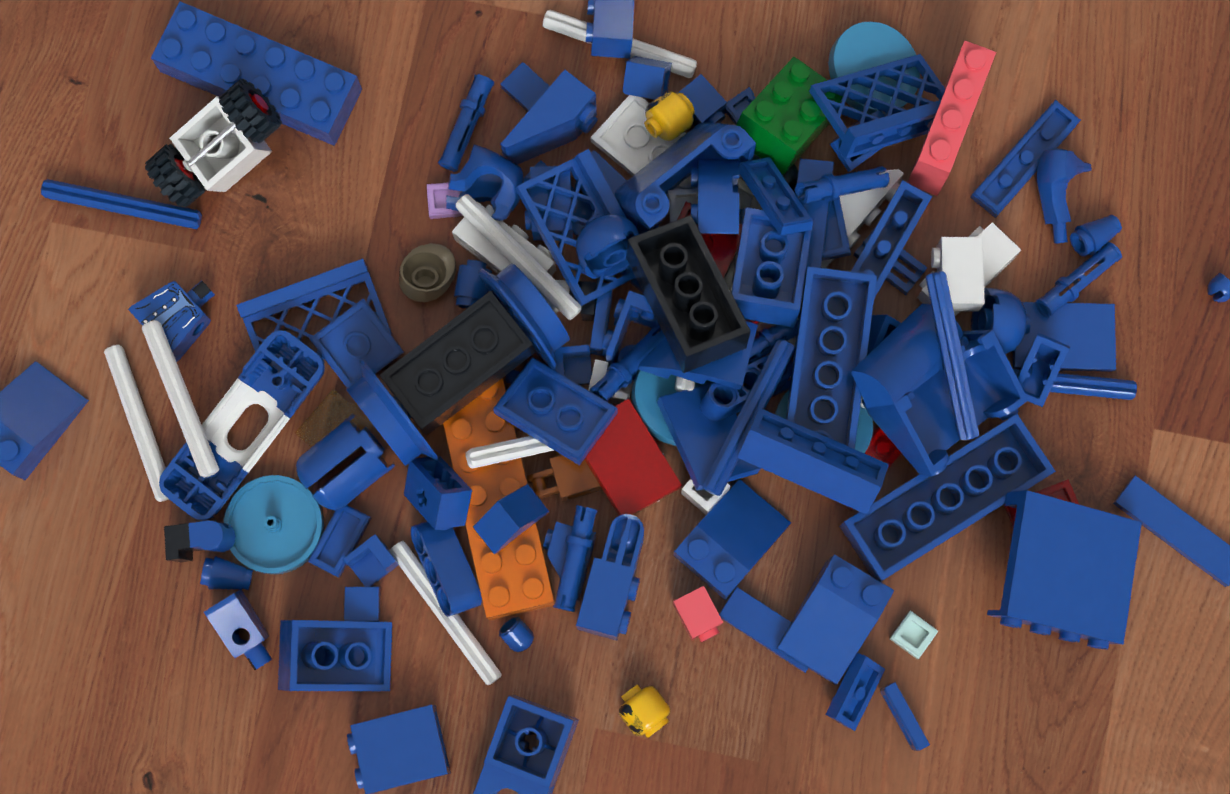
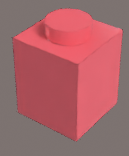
(698, 614)

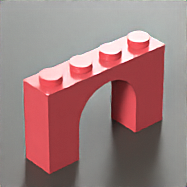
(951, 118)

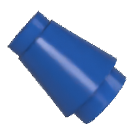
(1092, 236)
(223, 574)

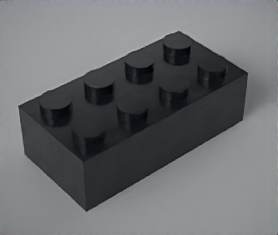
(687, 294)

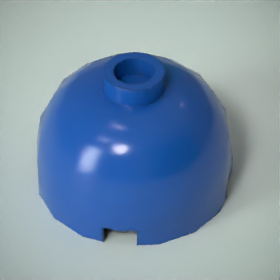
(604, 244)
(1005, 316)

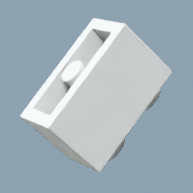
(963, 264)

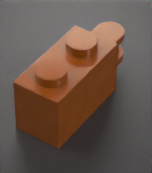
(571, 479)

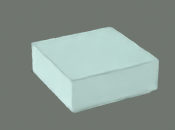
(913, 635)

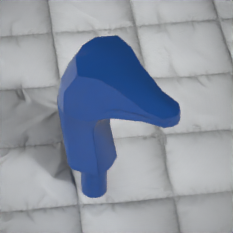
(1053, 174)

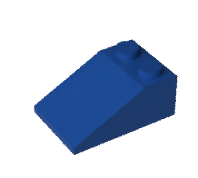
(553, 120)
(769, 271)
(33, 417)
(731, 539)
(835, 619)
(334, 655)

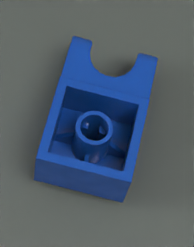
(613, 580)
(510, 760)

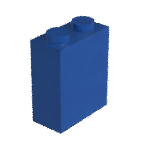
(398, 749)

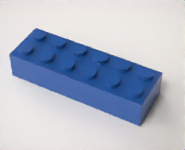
(219, 53)
(828, 346)
(942, 505)

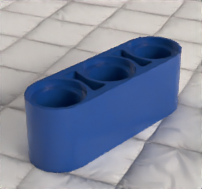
(733, 398)
(446, 568)

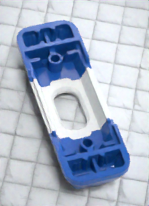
(274, 377)

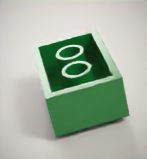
(786, 116)

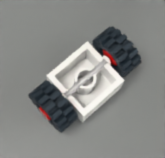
(215, 145)

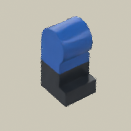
(186, 538)

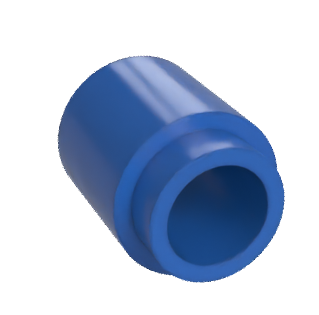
(469, 285)

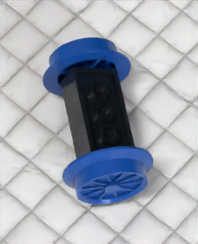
(459, 362)

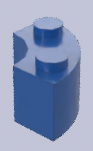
(716, 196)

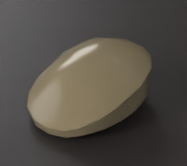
(427, 272)

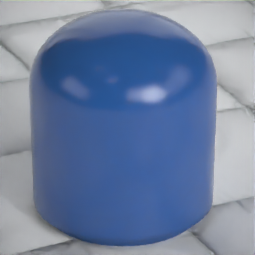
(516, 634)

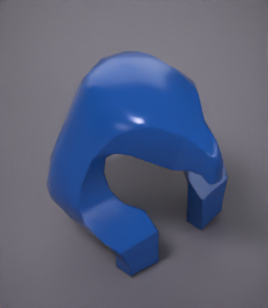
(488, 178)

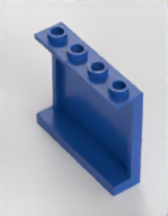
(1069, 570)

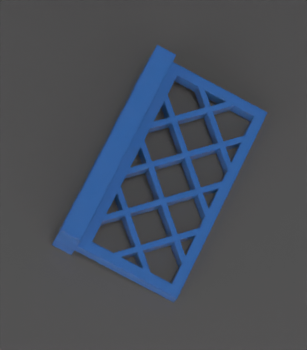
(898, 123)
(597, 195)
(307, 291)

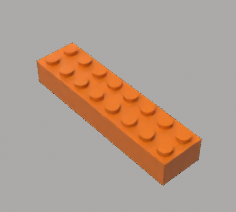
(518, 574)

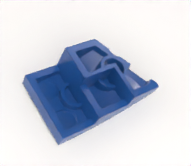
(725, 371)

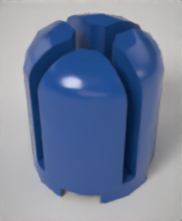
(353, 478)

